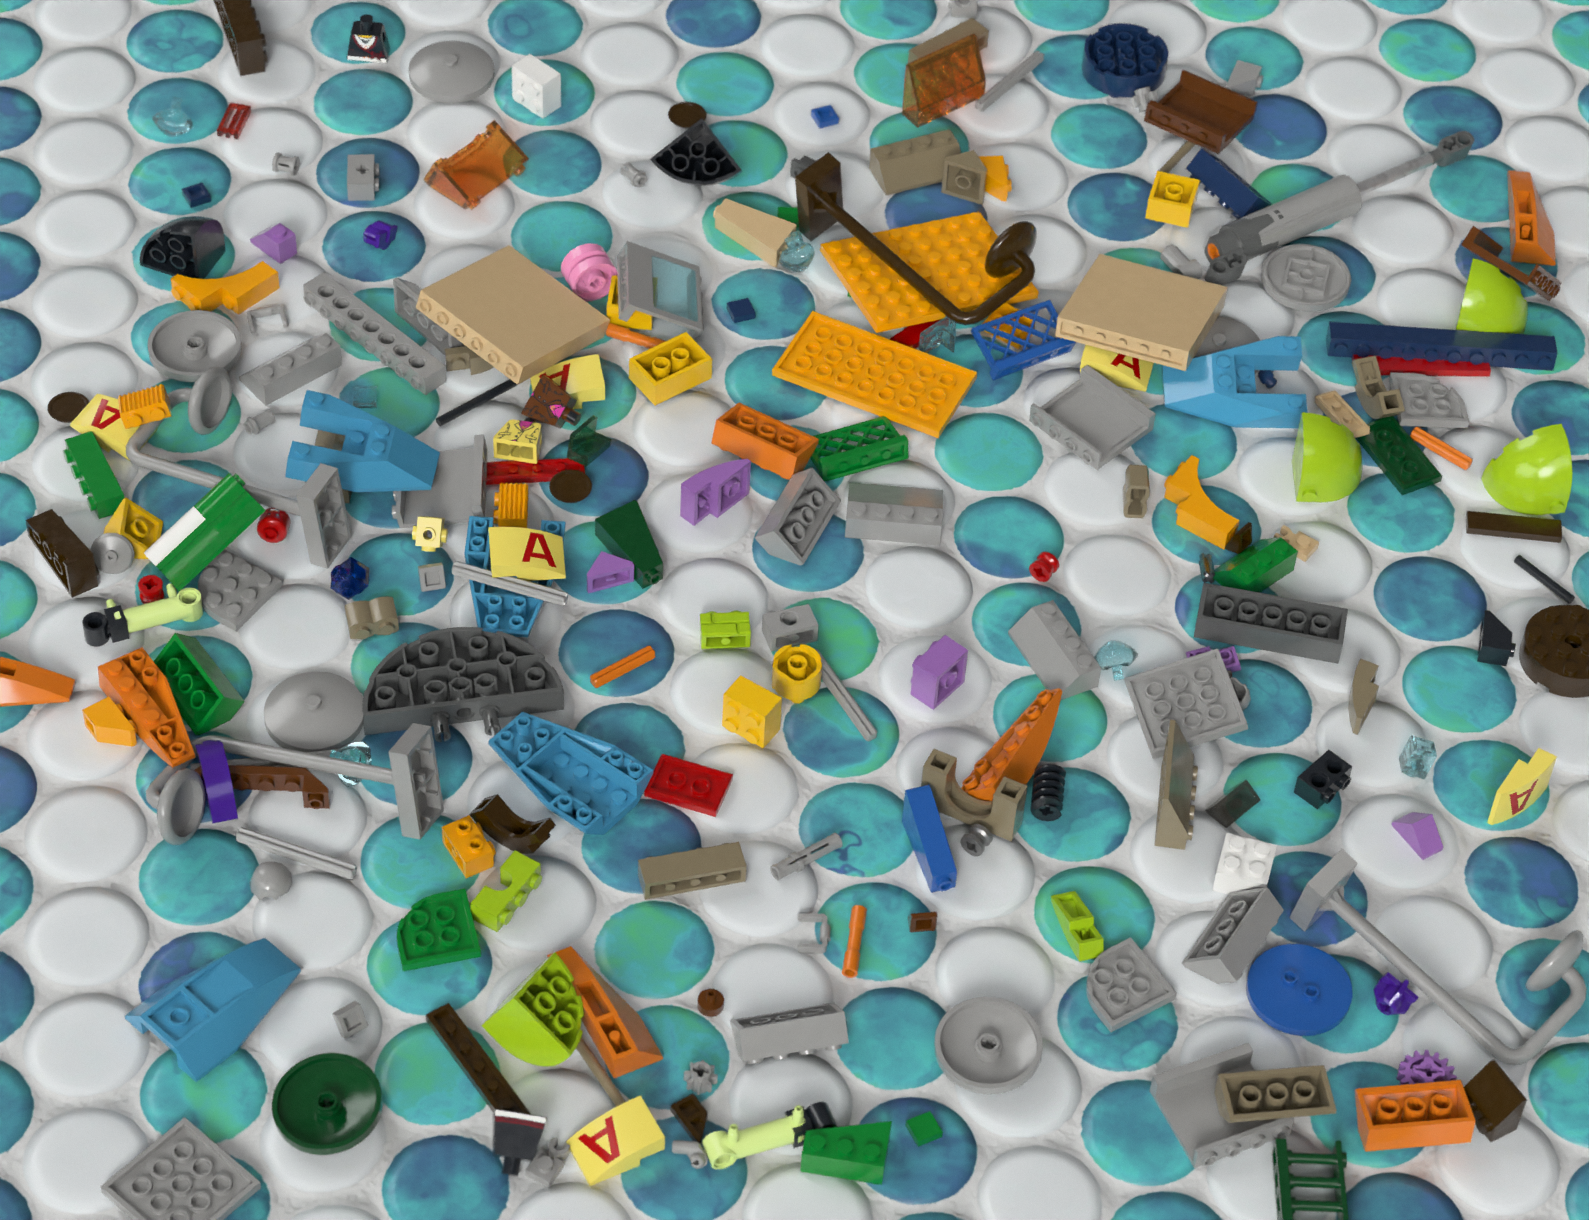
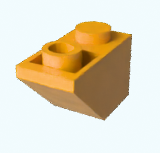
(996, 177)
(108, 723)

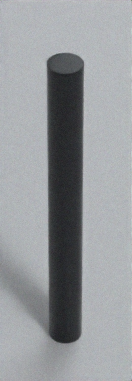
(475, 402)

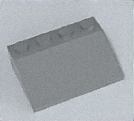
(894, 513)

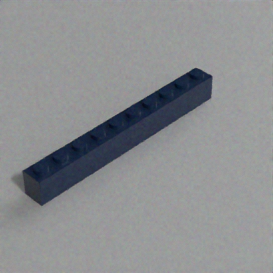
(1434, 344)

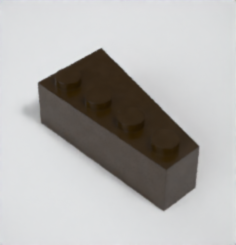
(63, 552)

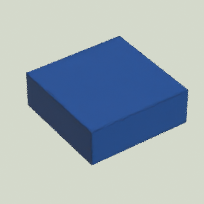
(825, 116)

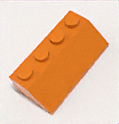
(763, 440)
(1413, 1115)

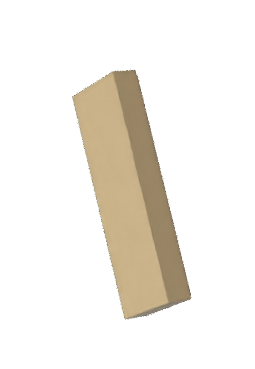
(1341, 413)

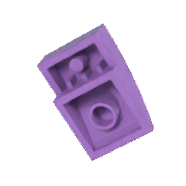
(714, 490)

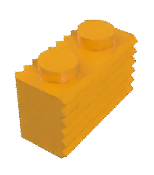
(144, 406)
(512, 505)

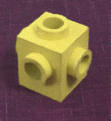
(436, 526)

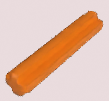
(1441, 448)
(622, 666)

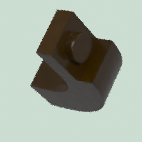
(508, 828)

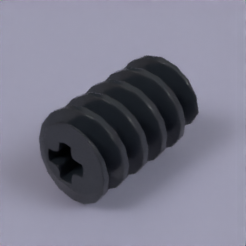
(1048, 792)

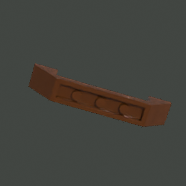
(280, 779)

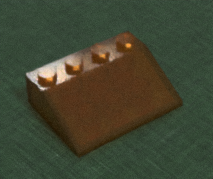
(943, 81)

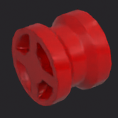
(1044, 566)
(150, 589)

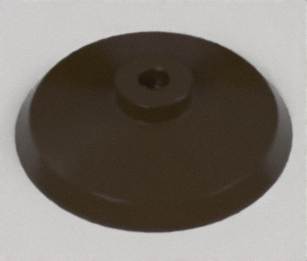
(686, 114)
(67, 406)
(570, 486)

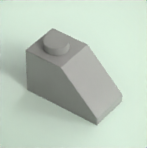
(1245, 78)

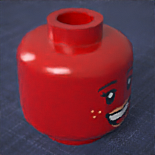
(273, 525)

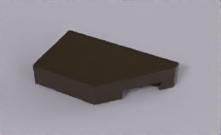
(691, 1116)

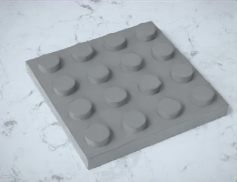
(1193, 694)
(181, 1179)

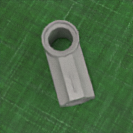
(1180, 263)

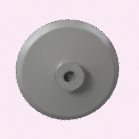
(112, 553)

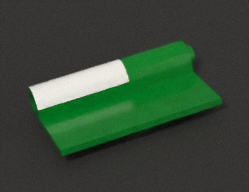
(204, 531)

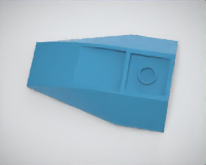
(496, 607)
(572, 772)
(216, 1006)

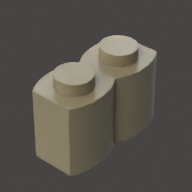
(1136, 491)
(371, 617)

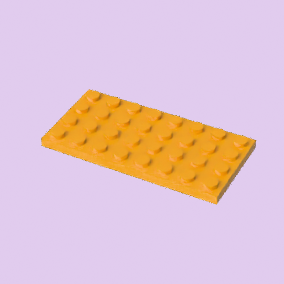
(875, 374)

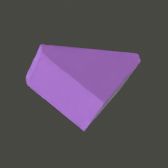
(609, 572)
(1420, 833)

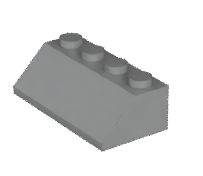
(405, 302)
(293, 368)
(798, 517)
(1055, 650)
(1234, 935)
(790, 1032)

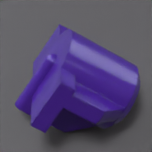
(380, 234)
(1392, 995)

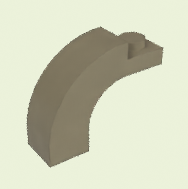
(464, 358)
(1372, 392)

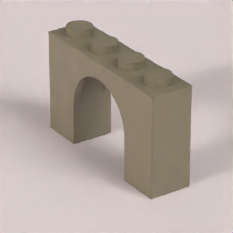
(1000, 816)

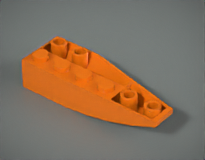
(1529, 225)
(31, 684)
(149, 702)
(1018, 748)
(610, 1019)

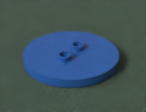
(1299, 989)

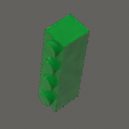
(94, 474)

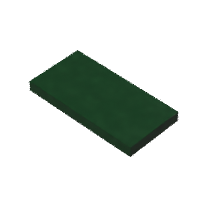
(1398, 456)

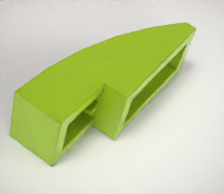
(1078, 925)

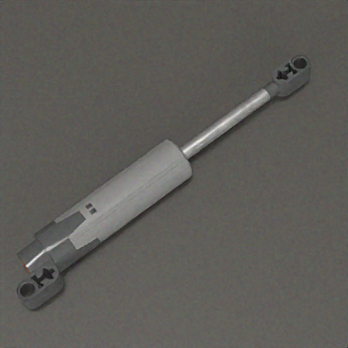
(1311, 211)

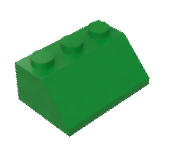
(1258, 565)

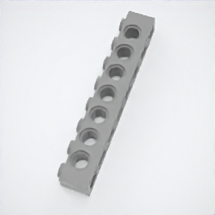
(374, 333)

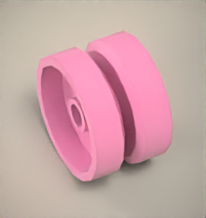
(588, 271)

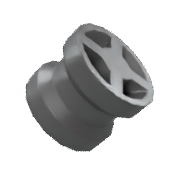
(976, 840)

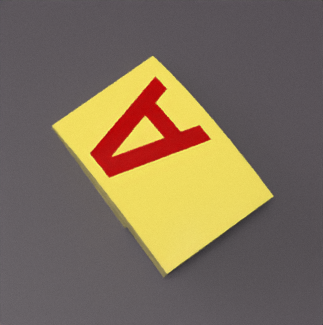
(1118, 368)
(579, 377)
(105, 422)
(526, 554)
(1522, 786)
(616, 1141)

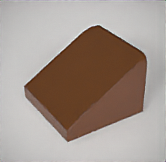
(922, 921)

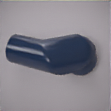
(1267, 377)

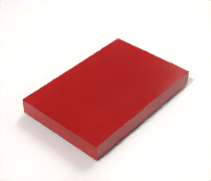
(688, 785)

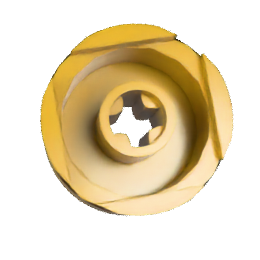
(796, 672)

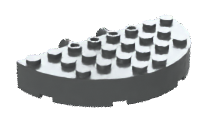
(459, 679)

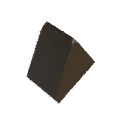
(1241, 539)

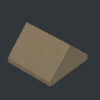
(964, 177)

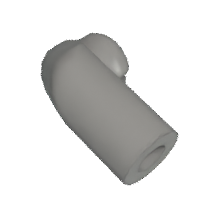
(693, 1150)

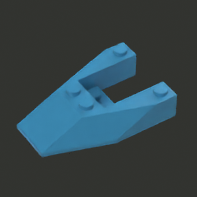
(1224, 386)
(373, 451)

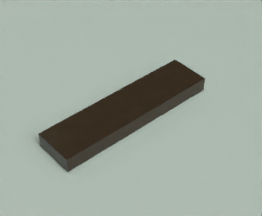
(1513, 526)

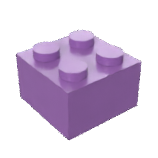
(938, 672)

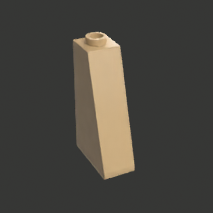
(754, 230)

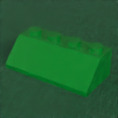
(197, 684)

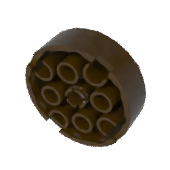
(1558, 650)

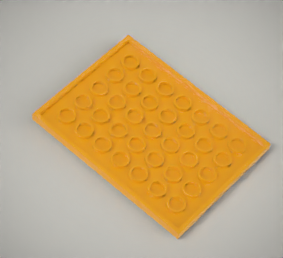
(942, 251)

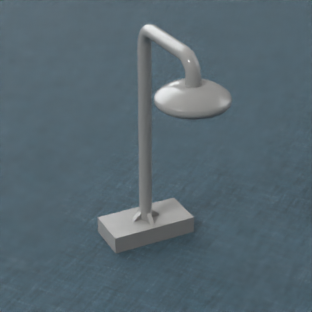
(317, 502)
(414, 773)
(1326, 893)

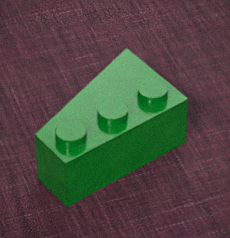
(848, 1152)

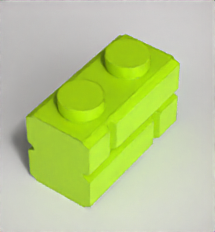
(724, 630)

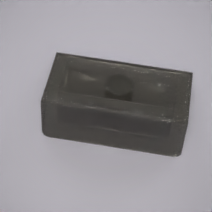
(1233, 804)

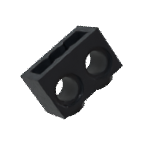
(1323, 779)

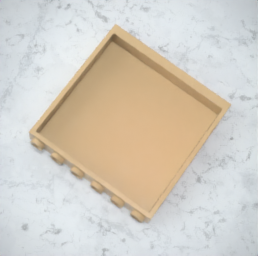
(1141, 312)
(512, 314)

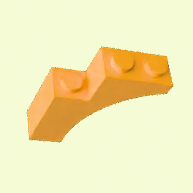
(235, 291)
(1194, 507)

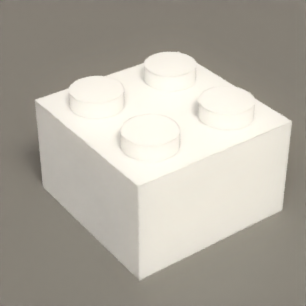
(536, 86)
(1243, 864)

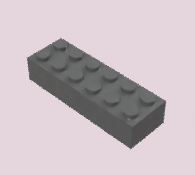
(1271, 623)

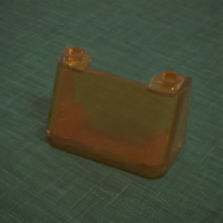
(477, 167)

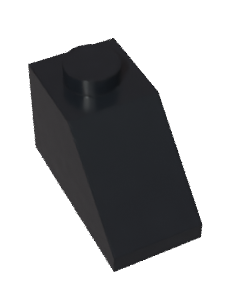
(1494, 641)

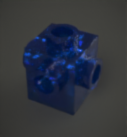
(349, 578)

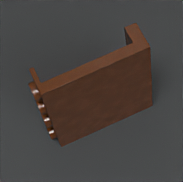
(1202, 112)
(1488, 250)

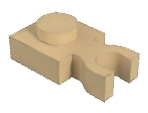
(1301, 542)

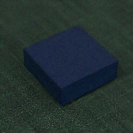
(196, 195)
(741, 310)

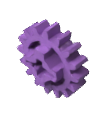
(1424, 1069)

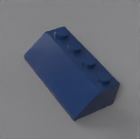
(1226, 185)

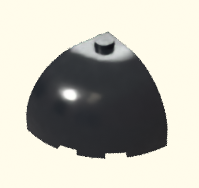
(697, 158)
(185, 247)

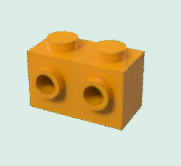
(468, 846)

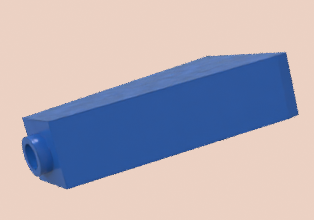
(928, 838)

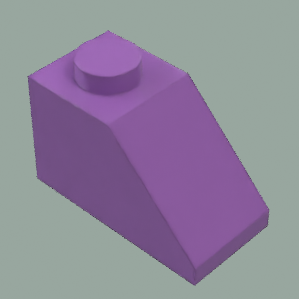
(276, 242)

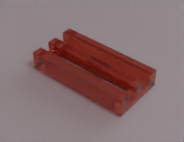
(241, 123)

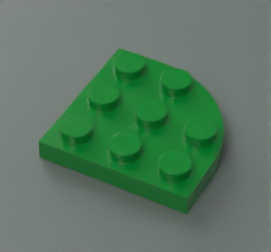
(437, 931)

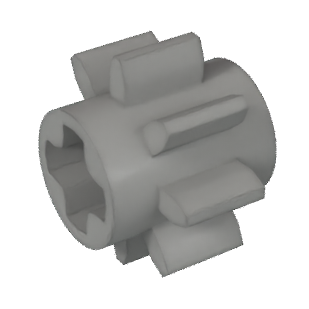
(1143, 97)
(700, 1077)

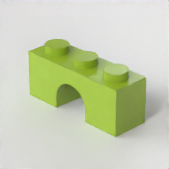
(497, 907)

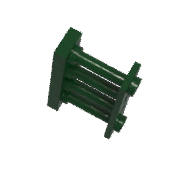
(1286, 1181)

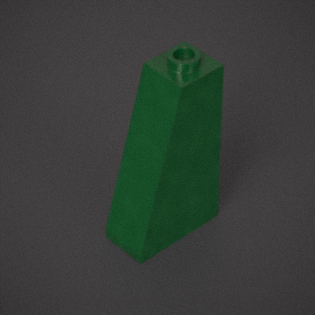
(628, 537)

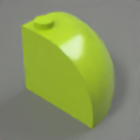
(1492, 302)
(1325, 460)
(1532, 473)
(540, 1016)

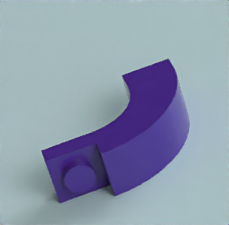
(217, 781)

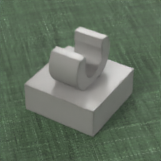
(431, 577)
(350, 1019)

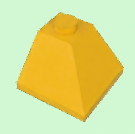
(136, 525)

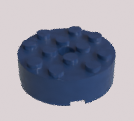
(1124, 60)

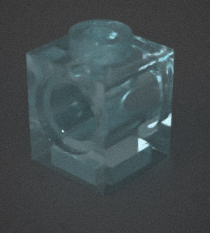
(1417, 757)

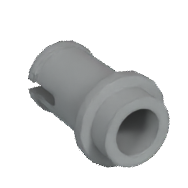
(637, 177)
(258, 422)

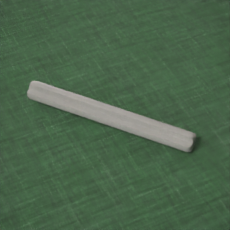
(1009, 81)
(510, 583)
(847, 701)
(296, 853)

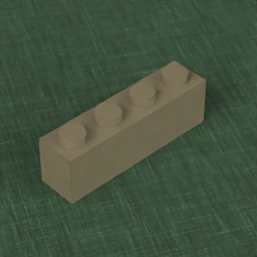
(950, 36)
(691, 870)

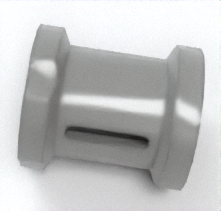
(285, 164)

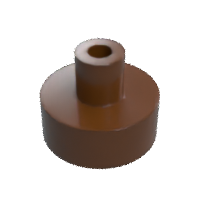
(710, 1002)

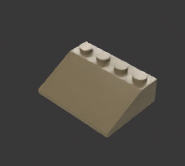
(1176, 792)

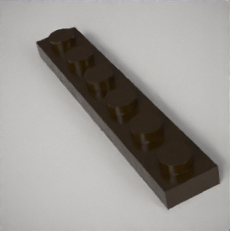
(474, 1060)

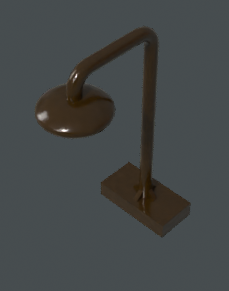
(822, 206)

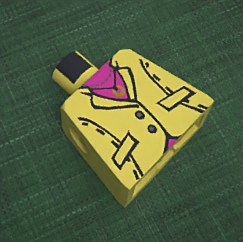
(519, 441)

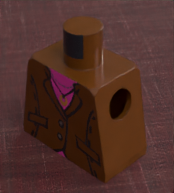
(551, 404)

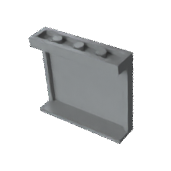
(1094, 418)

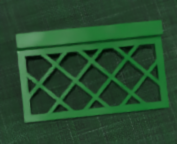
(858, 457)

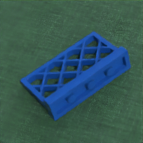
(1027, 357)

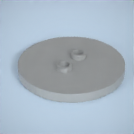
(1306, 277)

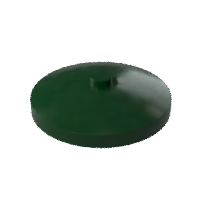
(327, 1103)

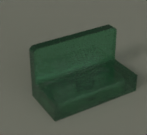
(587, 444)

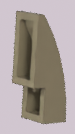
(1362, 694)

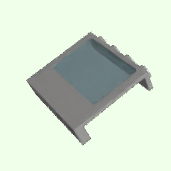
(659, 287)

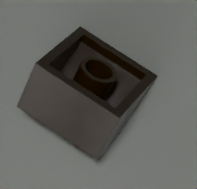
(1494, 1102)

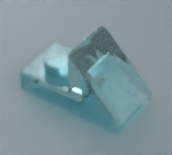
(940, 333)

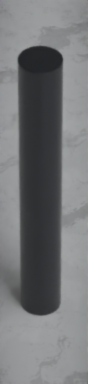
(1544, 579)

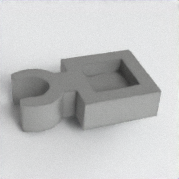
(548, 1165)

